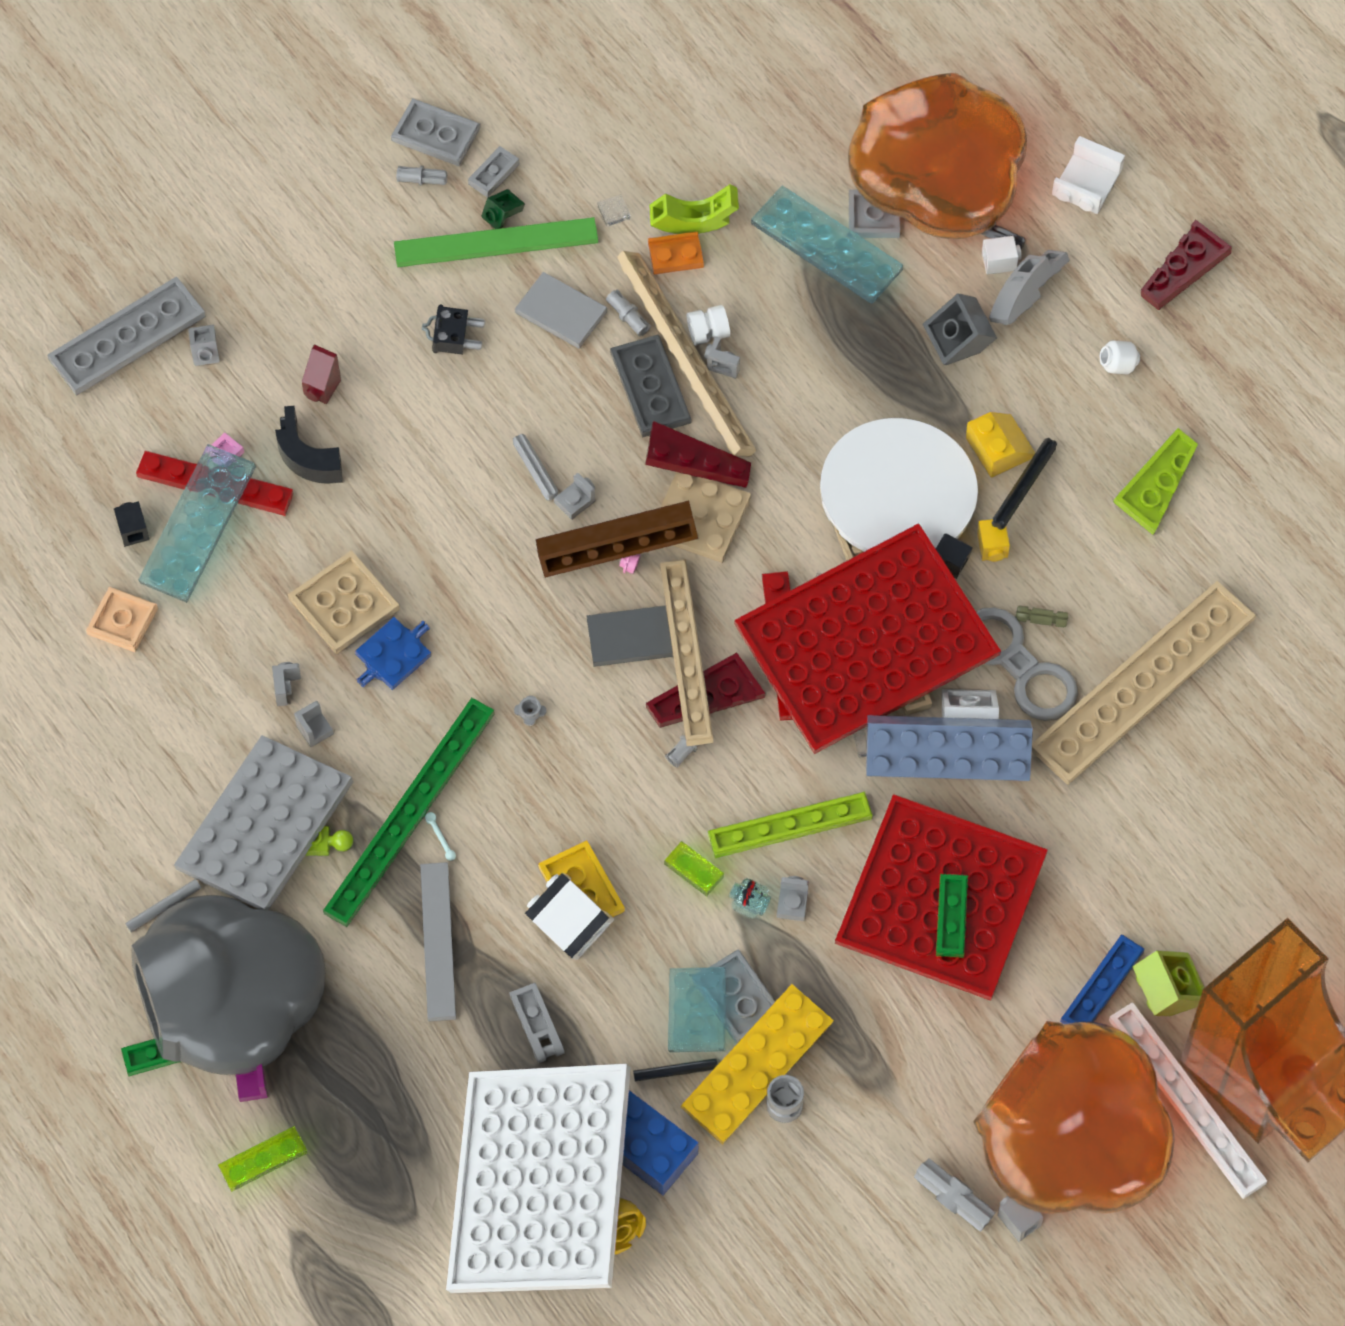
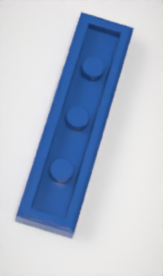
(1104, 982)

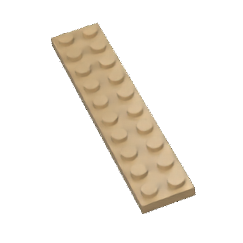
(1142, 682)

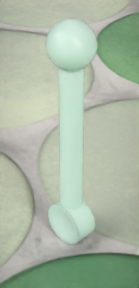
(430, 819)

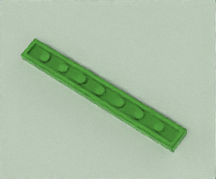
(495, 242)

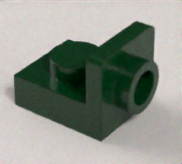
(500, 207)

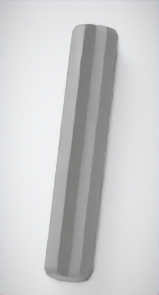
(535, 467)

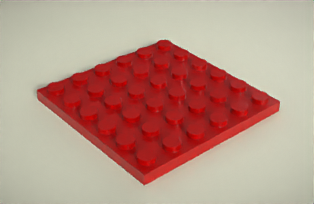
(898, 895)

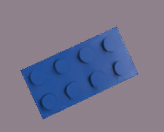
(655, 1146)

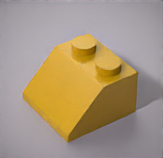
(998, 442)

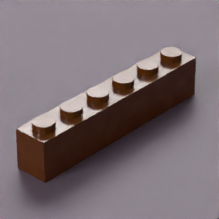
(616, 539)

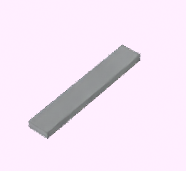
(438, 942)

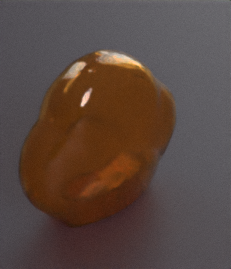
(939, 155)
(1078, 1122)

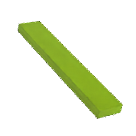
(789, 824)

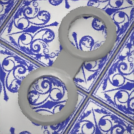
(1024, 666)

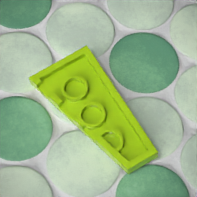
(1153, 486)

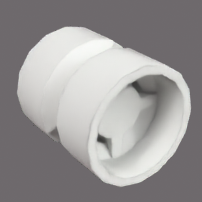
(708, 325)

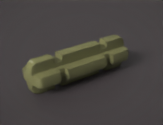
(1042, 616)

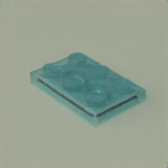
(697, 1009)

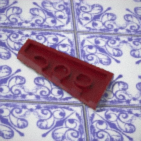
(726, 685)

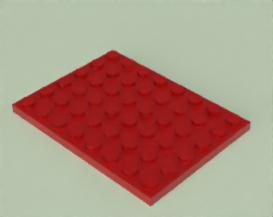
(867, 638)

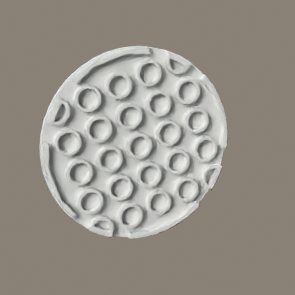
(895, 477)

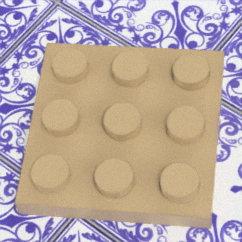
(715, 510)
(343, 602)

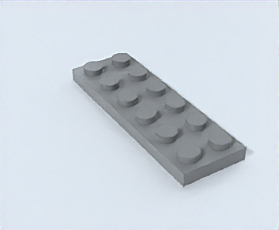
(126, 335)

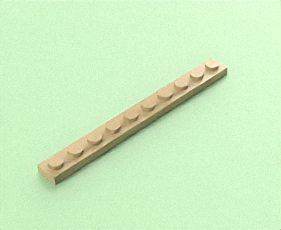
(686, 354)

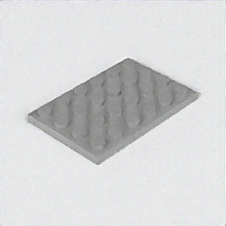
(263, 823)

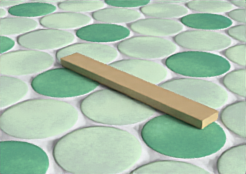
(686, 653)

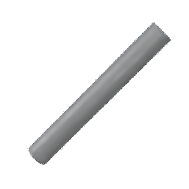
(163, 905)

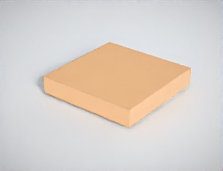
(122, 619)

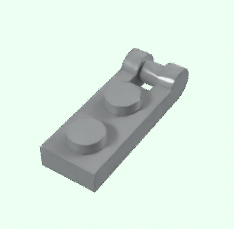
(536, 1022)

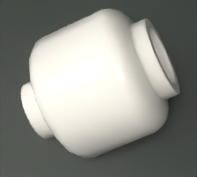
(1119, 357)

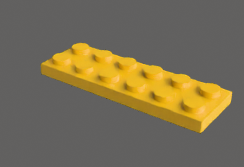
(760, 1056)

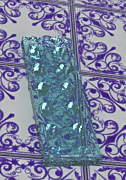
(827, 244)
(197, 523)

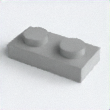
(493, 171)

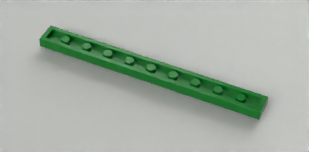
(408, 812)

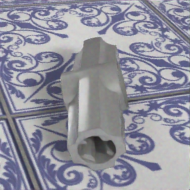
(954, 1194)

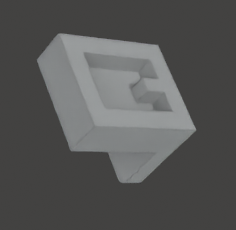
(203, 345)
(721, 362)
(576, 496)
(282, 676)
(792, 898)

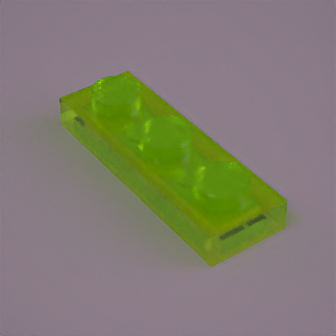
(262, 1158)

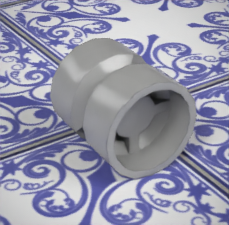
(784, 1092)

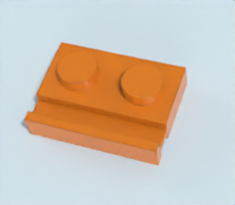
(675, 253)

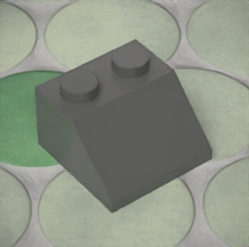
(959, 329)

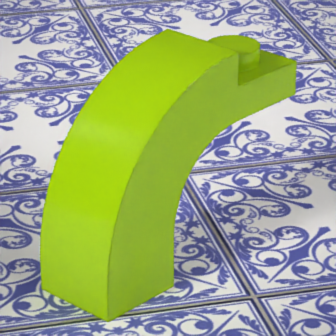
(694, 216)

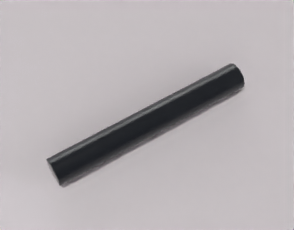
(675, 1069)

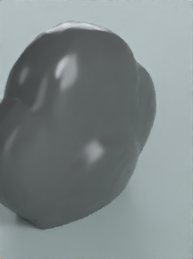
(226, 983)

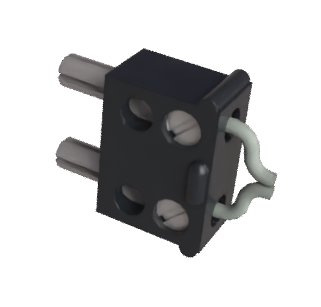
(451, 330)

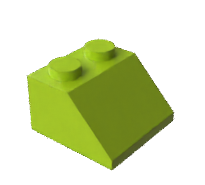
(1169, 982)

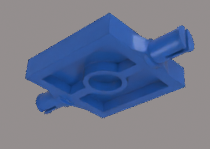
(392, 653)

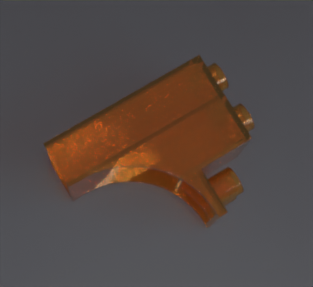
(1273, 1043)

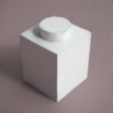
(1000, 254)

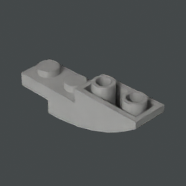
(1022, 286)

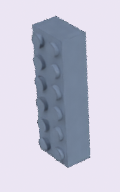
(948, 748)

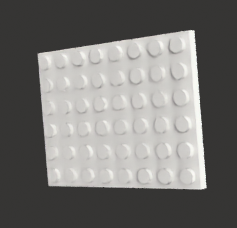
(539, 1179)

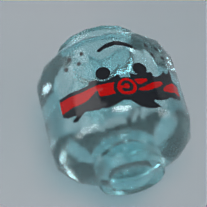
(749, 898)

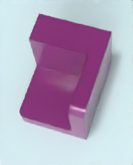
(252, 1085)

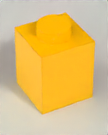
(992, 542)

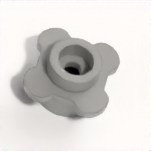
(530, 702)

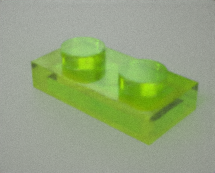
(694, 868)

